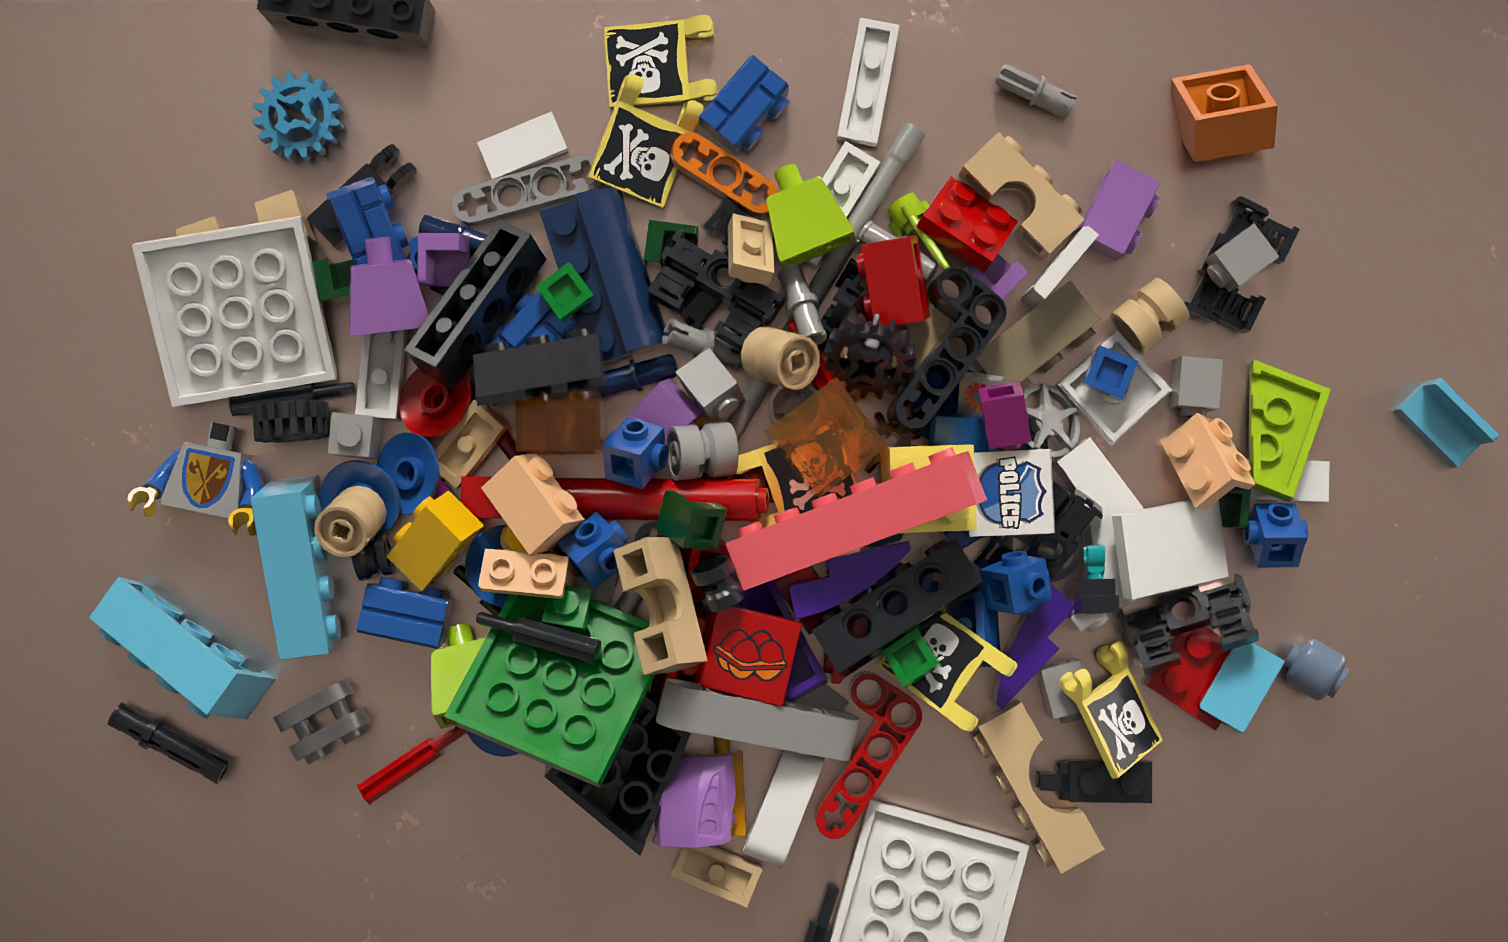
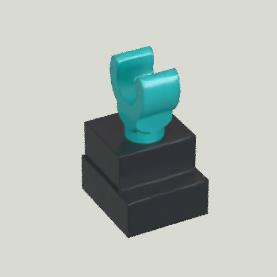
(1095, 593)

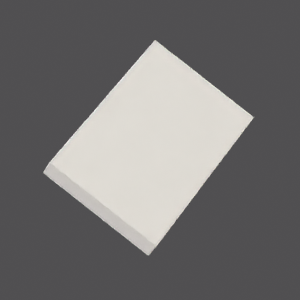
(1169, 548)

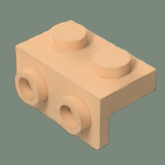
(1207, 460)
(525, 574)

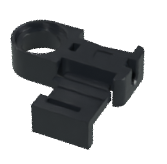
(846, 298)

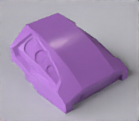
(697, 804)

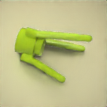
(906, 214)

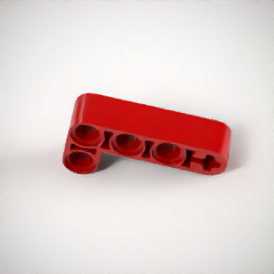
(861, 761)

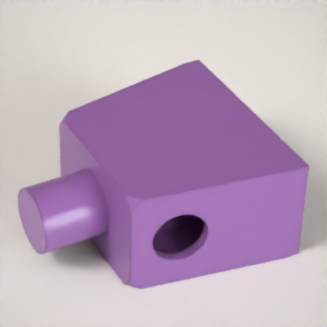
(384, 293)

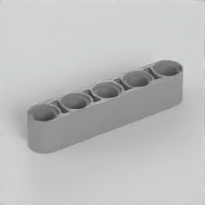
(737, 718)

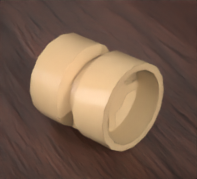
(1155, 311)
(780, 357)
(350, 521)

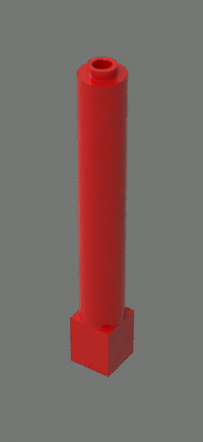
(619, 501)

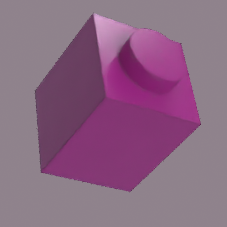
(1004, 416)

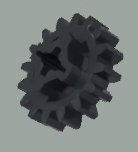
(870, 356)

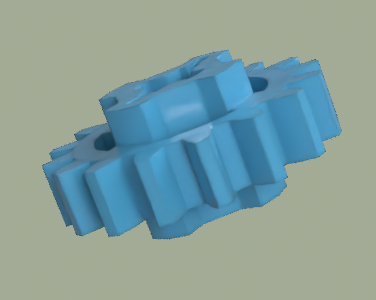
(305, 102)

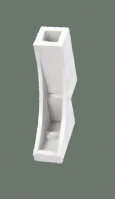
(1091, 473)

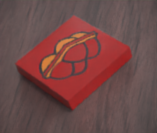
(751, 654)

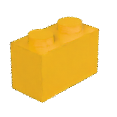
(434, 539)

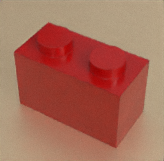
(894, 280)

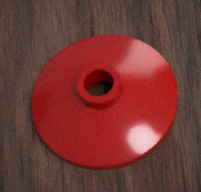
(423, 406)

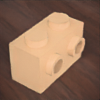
(533, 503)

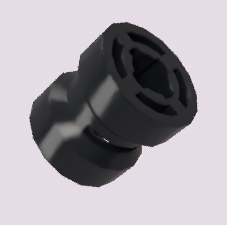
(717, 584)

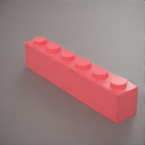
(857, 519)

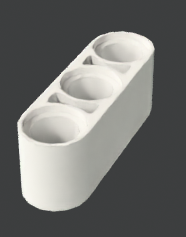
(783, 807)

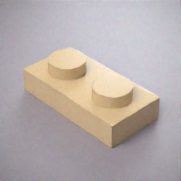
(750, 250)
(469, 443)
(718, 873)

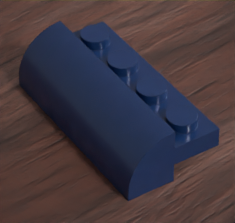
(603, 249)

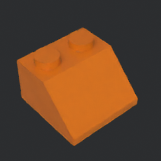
(1224, 113)

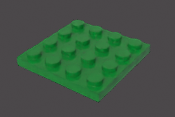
(553, 704)

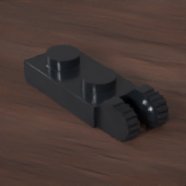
(323, 216)

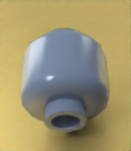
(1316, 669)

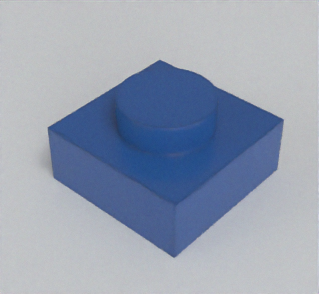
(1109, 372)

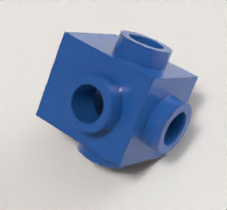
(635, 452)
(1276, 535)
(593, 547)
(1016, 583)

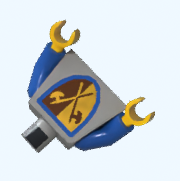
(205, 481)

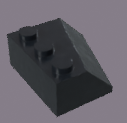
(539, 367)
(635, 781)

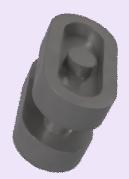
(314, 744)

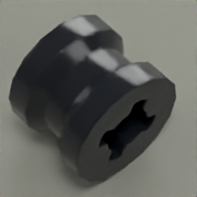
(373, 559)

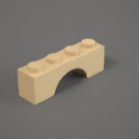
(1063, 832)

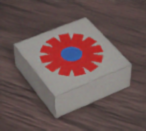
(968, 395)

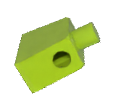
(805, 218)
(450, 668)

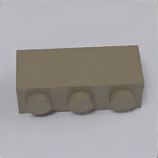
(1039, 337)

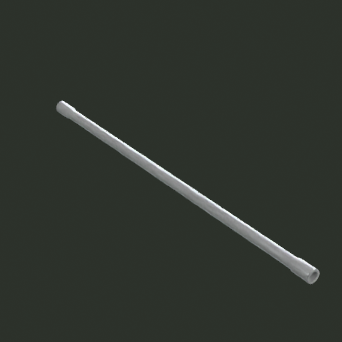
(896, 159)

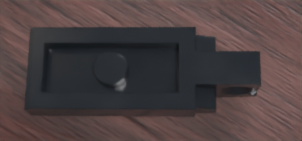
(1091, 782)

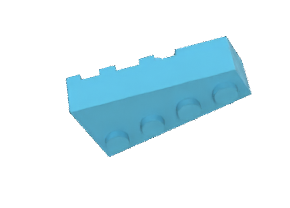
(295, 567)
(179, 652)

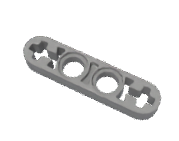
(527, 182)

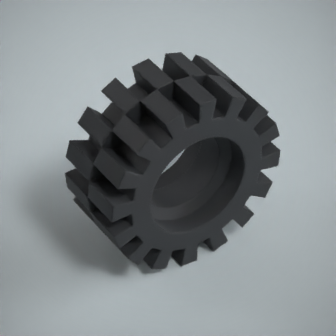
(291, 421)

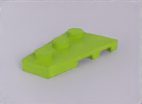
(1281, 427)

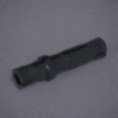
(155, 735)

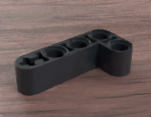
(941, 357)

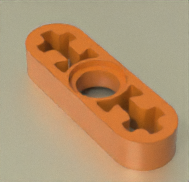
(692, 168)

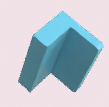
(1445, 421)
(1241, 685)

